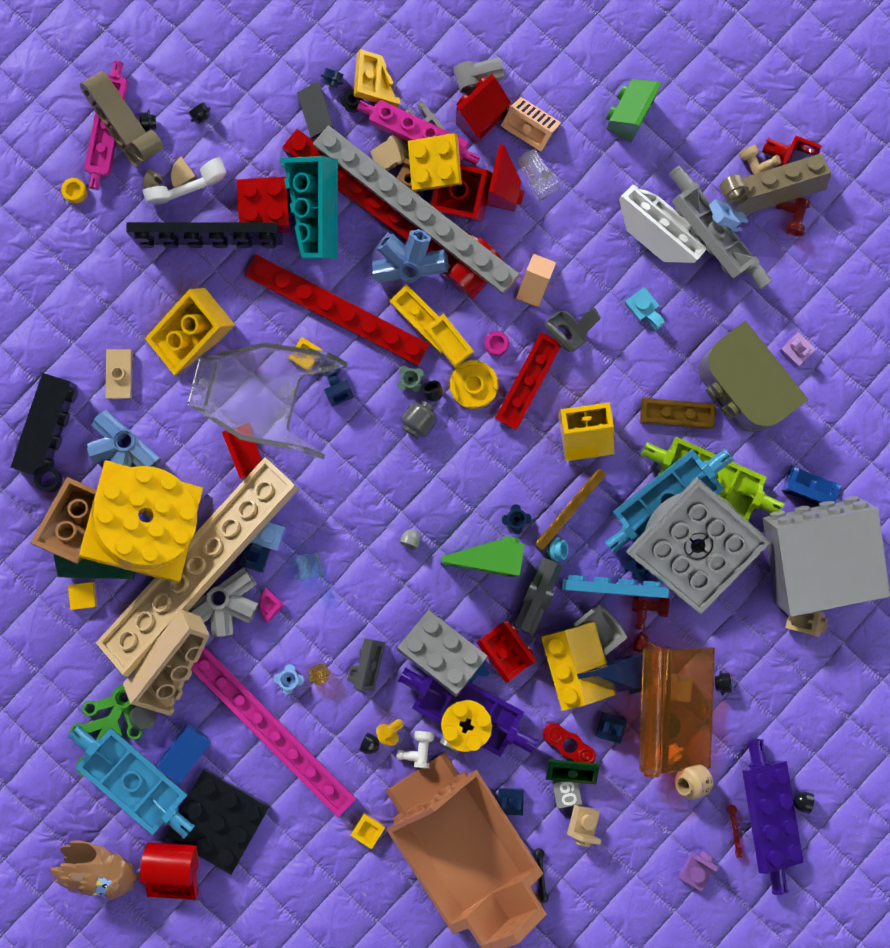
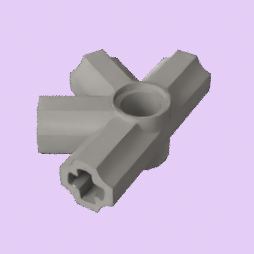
(234, 605)

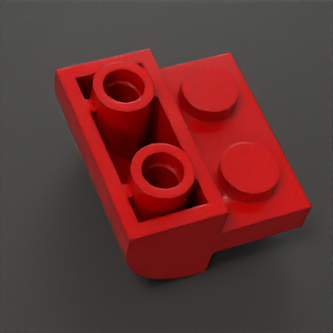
(463, 277)
(170, 871)

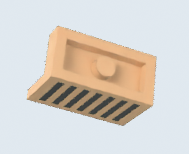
(530, 124)

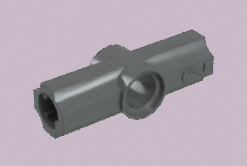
(538, 596)

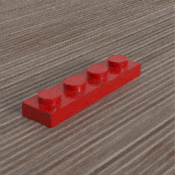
(528, 381)

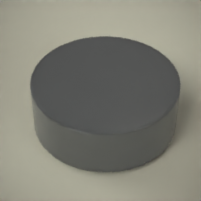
(142, 718)

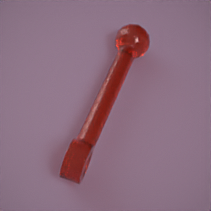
(732, 809)

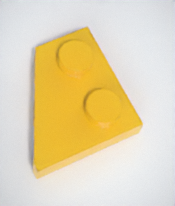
(372, 79)

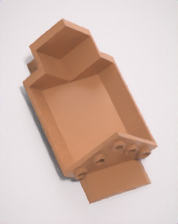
(466, 854)

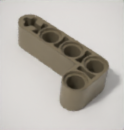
(120, 120)

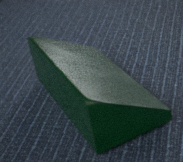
(572, 771)

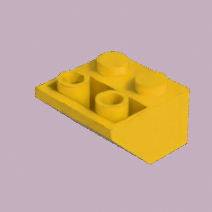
(587, 431)

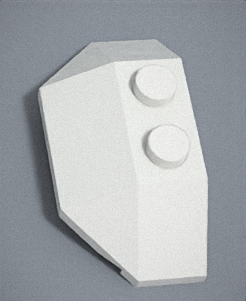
(659, 227)

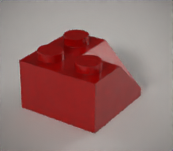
(467, 199)

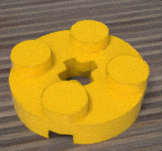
(453, 732)

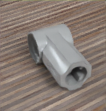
(470, 73)

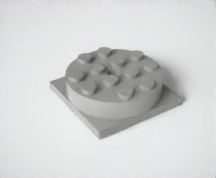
(704, 569)

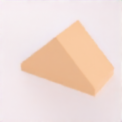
(535, 280)

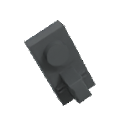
(367, 672)

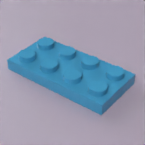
(624, 586)

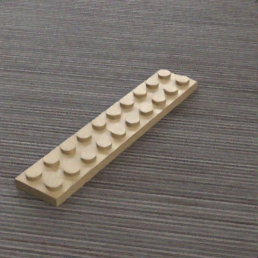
(207, 557)

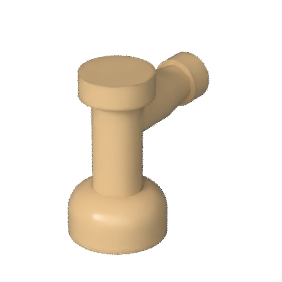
(750, 155)

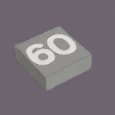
(566, 794)

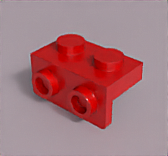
(506, 651)

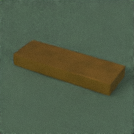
(677, 413)

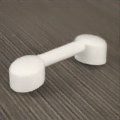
(211, 173)

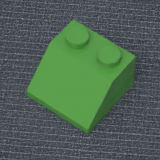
(632, 108)

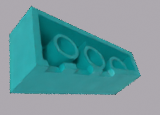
(314, 204)

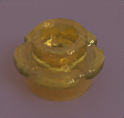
(318, 674)

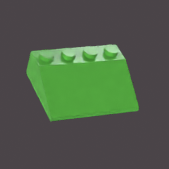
(496, 557)

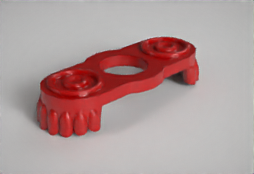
(556, 735)

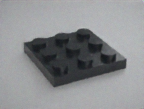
(222, 818)

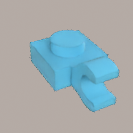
(643, 306)

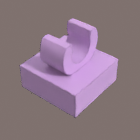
(797, 349)

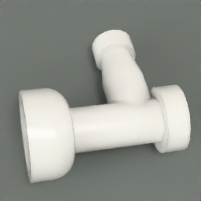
(420, 756)

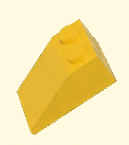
(189, 330)

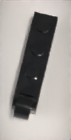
(43, 430)

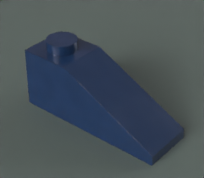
(617, 675)

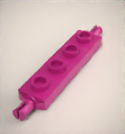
(409, 126)
(101, 143)

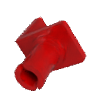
(786, 151)

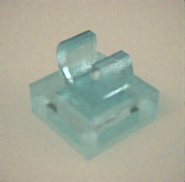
(308, 566)

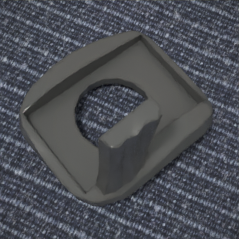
(577, 330)

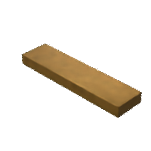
(570, 509)

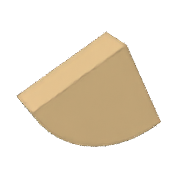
(181, 173)

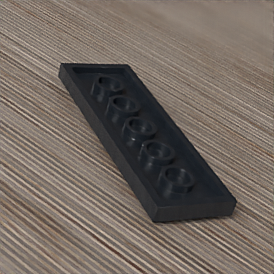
(205, 233)

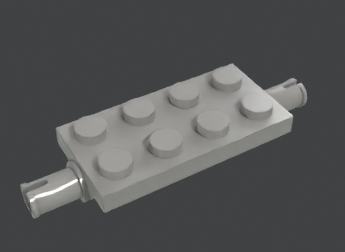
(719, 240)

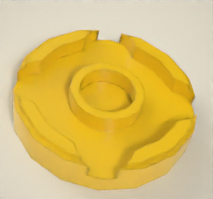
(473, 384)

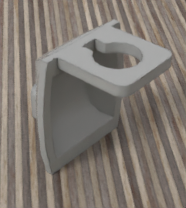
(608, 628)

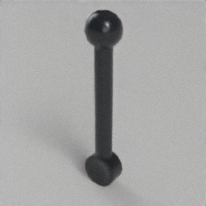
(539, 854)

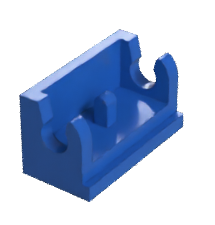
(810, 486)
(183, 753)

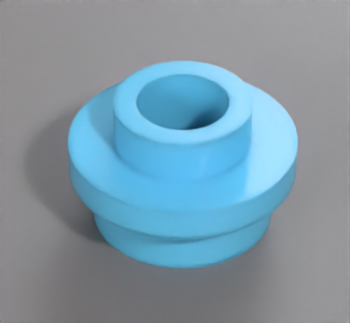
(557, 549)

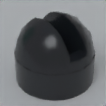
(432, 390)
(369, 744)
(804, 802)

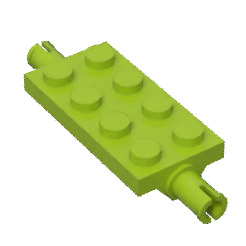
(741, 485)

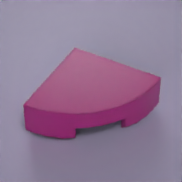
(269, 605)

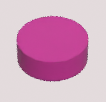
(496, 343)

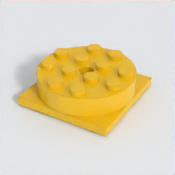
(122, 540)

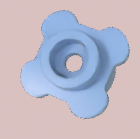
(281, 679)

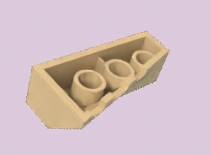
(167, 664)

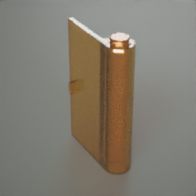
(676, 709)

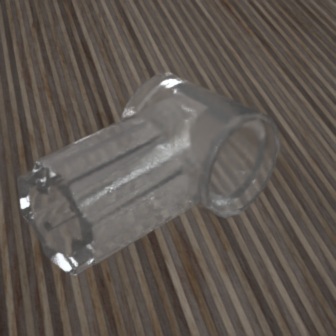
(541, 180)

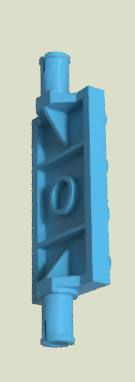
(674, 480)
(131, 781)

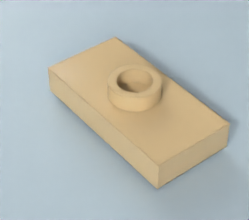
(119, 373)

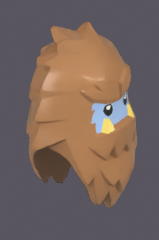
(94, 871)

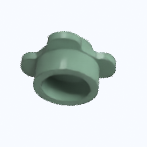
(407, 372)

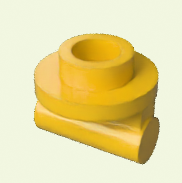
(388, 733)

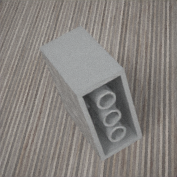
(826, 556)

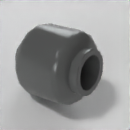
(419, 419)

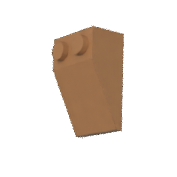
(66, 521)

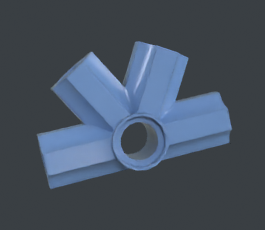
(412, 254)
(111, 446)

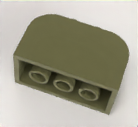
(749, 381)

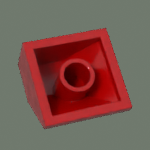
(505, 183)

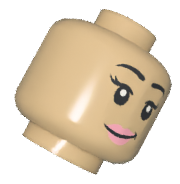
(694, 782)

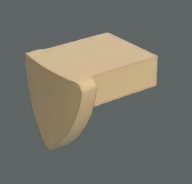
(390, 153)

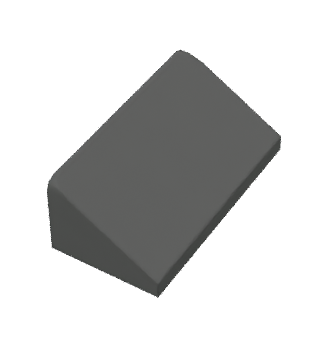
(314, 109)

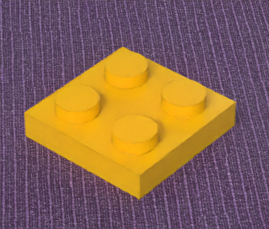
(434, 162)

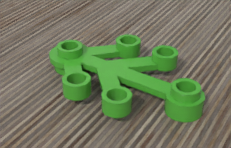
(110, 721)

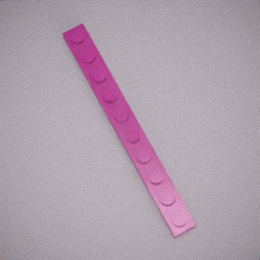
(272, 732)

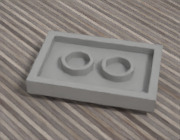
(442, 653)

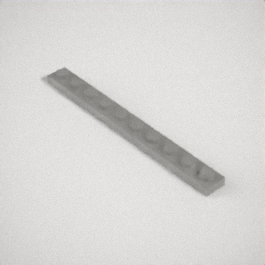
(416, 210)

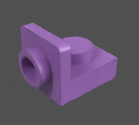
(698, 869)

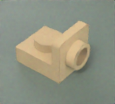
(809, 623)
(583, 825)

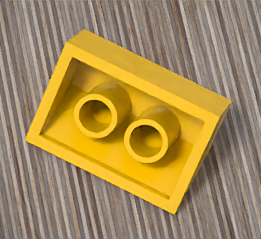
(571, 653)

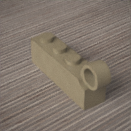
(776, 184)

